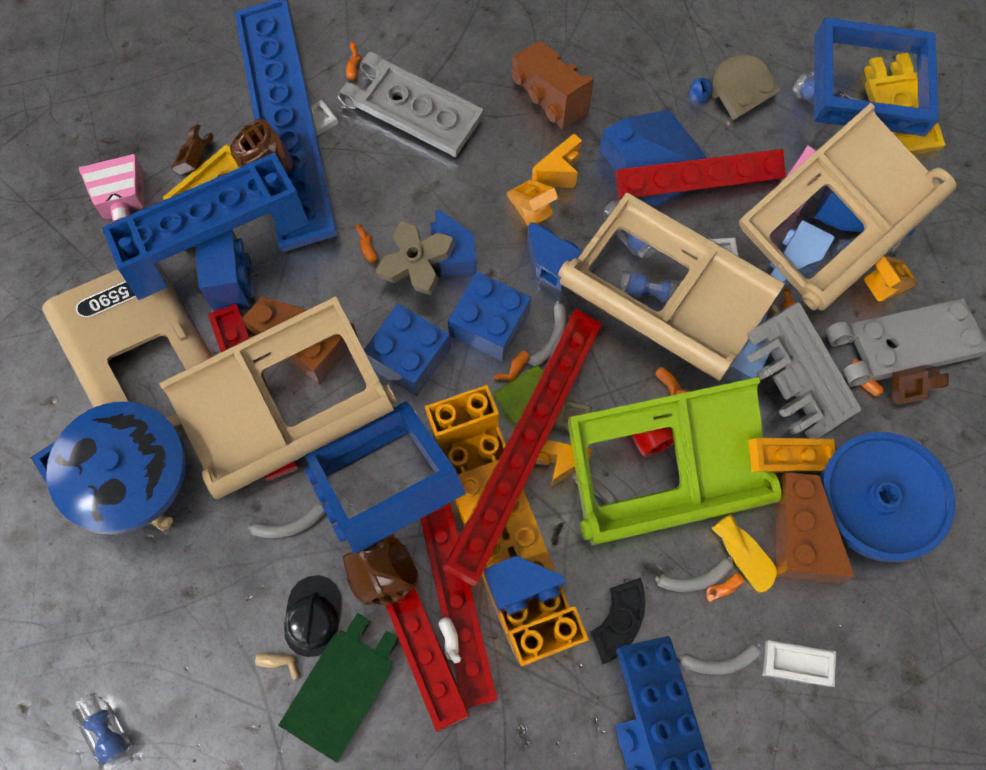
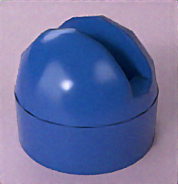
(696, 92)

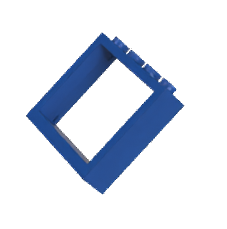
(897, 118)
(400, 508)

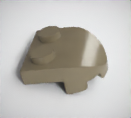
(743, 84)

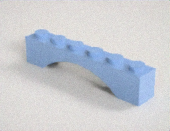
(805, 251)

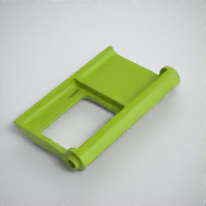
(711, 454)

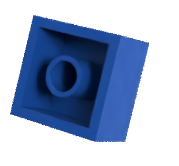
(223, 272)
(489, 316)
(407, 349)

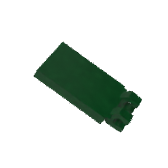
(340, 690)

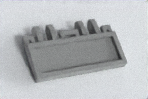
(804, 372)

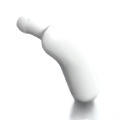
(451, 639)

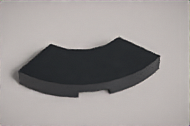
(622, 622)

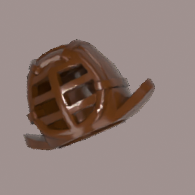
(258, 141)
(381, 572)

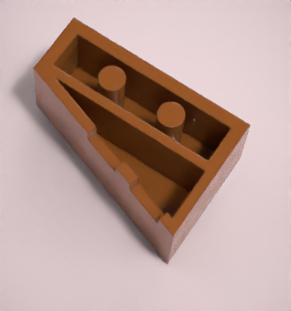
(553, 84)
(314, 361)
(807, 533)

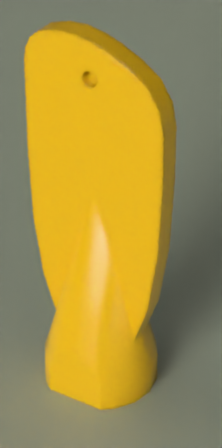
(746, 554)

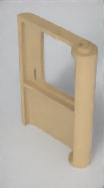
(235, 417)

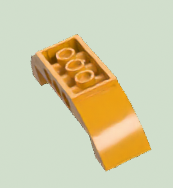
(471, 440)

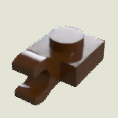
(190, 153)
(914, 383)

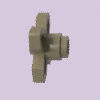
(415, 258)

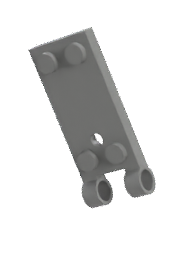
(424, 109)
(922, 338)

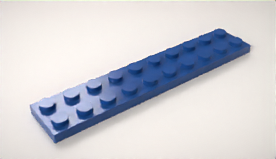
(282, 98)

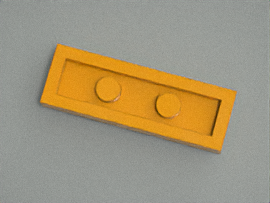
(789, 454)

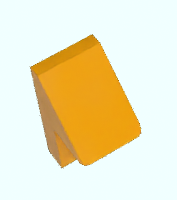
(557, 167)
(533, 200)
(890, 278)
(562, 456)

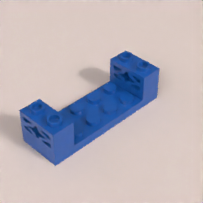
(200, 215)

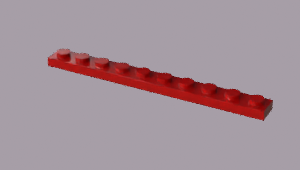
(521, 450)

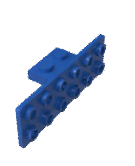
(665, 723)

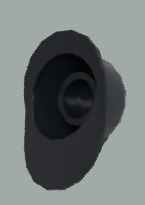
(312, 615)

